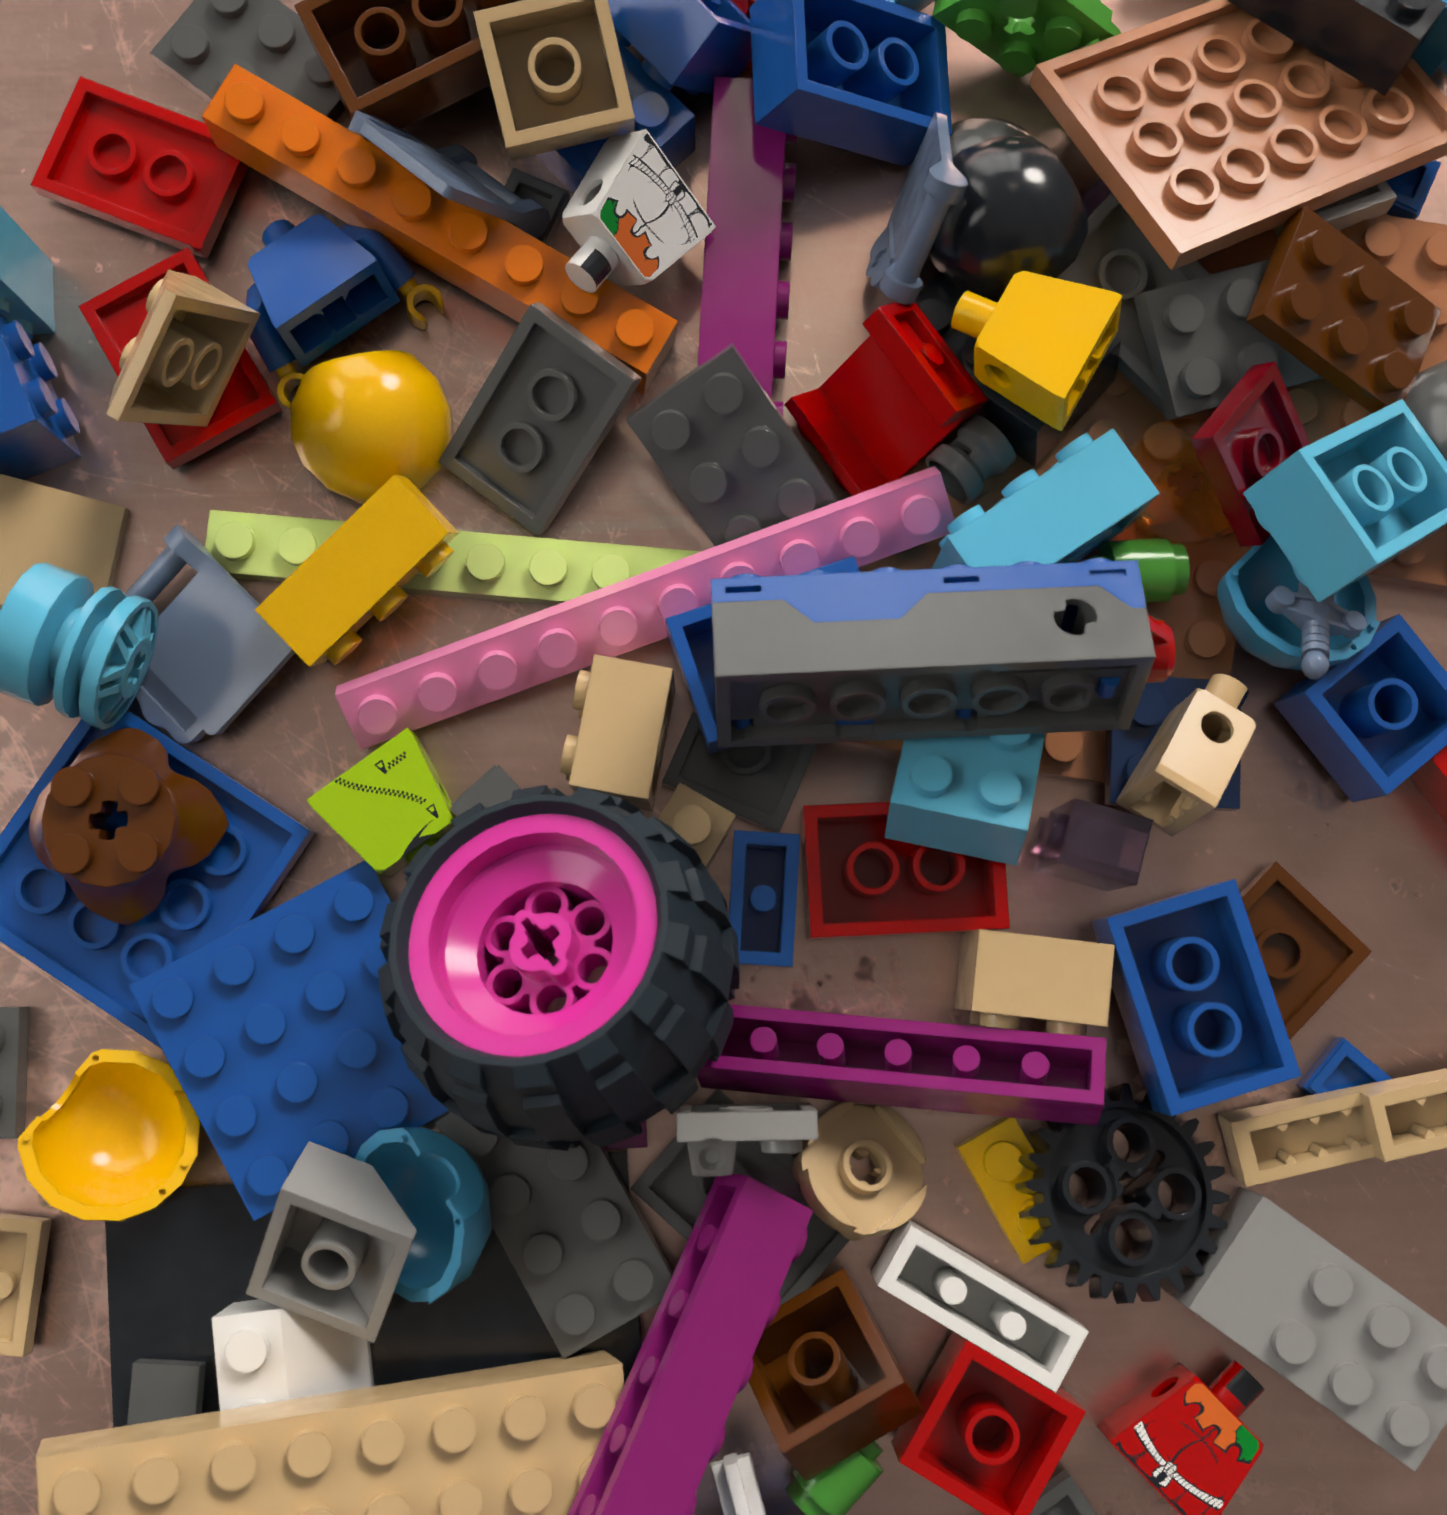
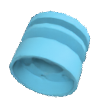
(75, 644)

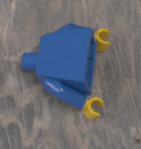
(321, 287)

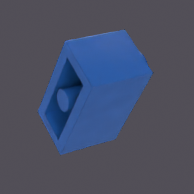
(764, 896)

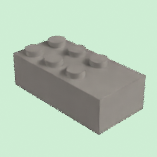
(1325, 1326)

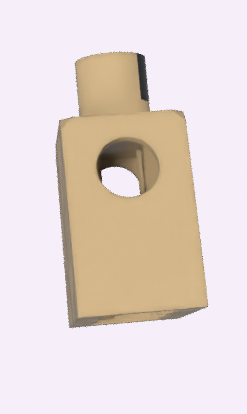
(1191, 757)

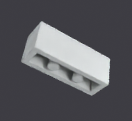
(979, 1304)

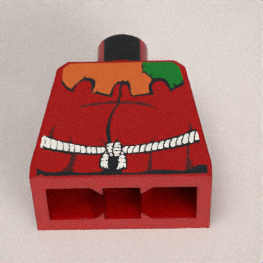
(1189, 1436)

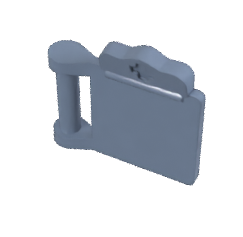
(452, 174)
(917, 216)
(208, 646)

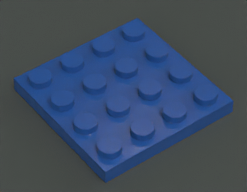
(201, 902)
(288, 1034)

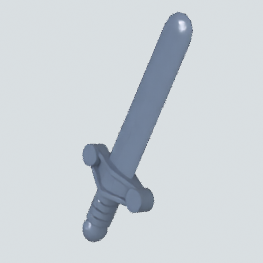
(1317, 624)

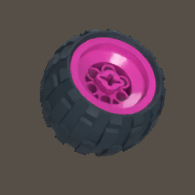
(474, 981)

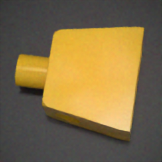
(1040, 341)

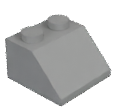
(333, 1244)

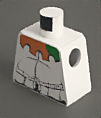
(631, 215)

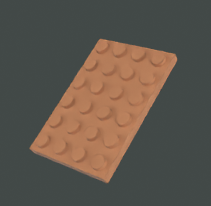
(1232, 127)

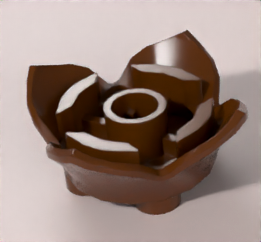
(169, 825)

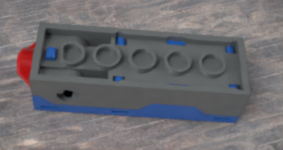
(933, 652)

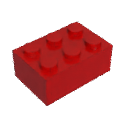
(887, 886)

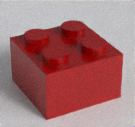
(987, 1430)

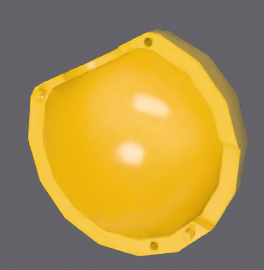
(370, 419)
(112, 1139)

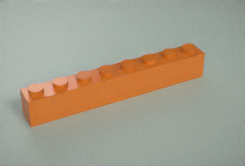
(445, 237)

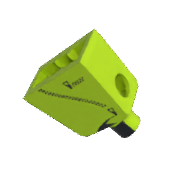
(388, 804)

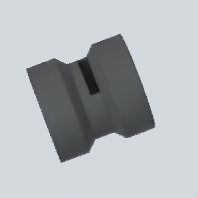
(972, 458)

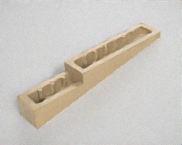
(1337, 1128)

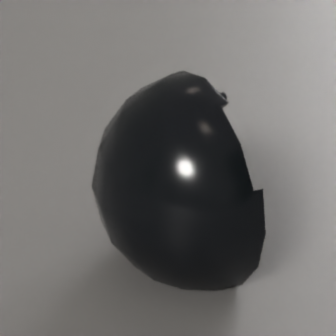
(1012, 217)

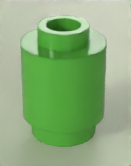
(1161, 565)
(838, 1487)

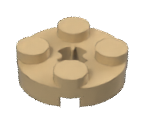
(834, 1192)

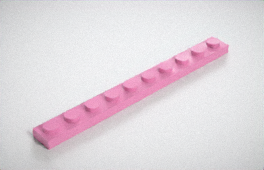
(636, 609)

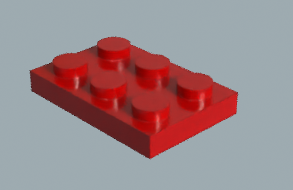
(139, 168)
(247, 399)

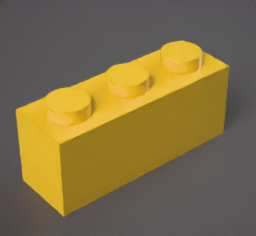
(359, 573)

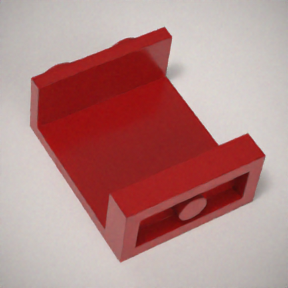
(887, 401)

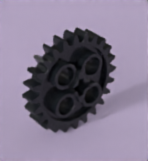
(1161, 1239)

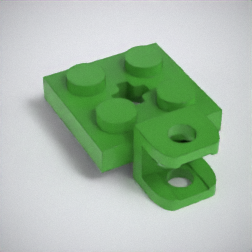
(1026, 31)

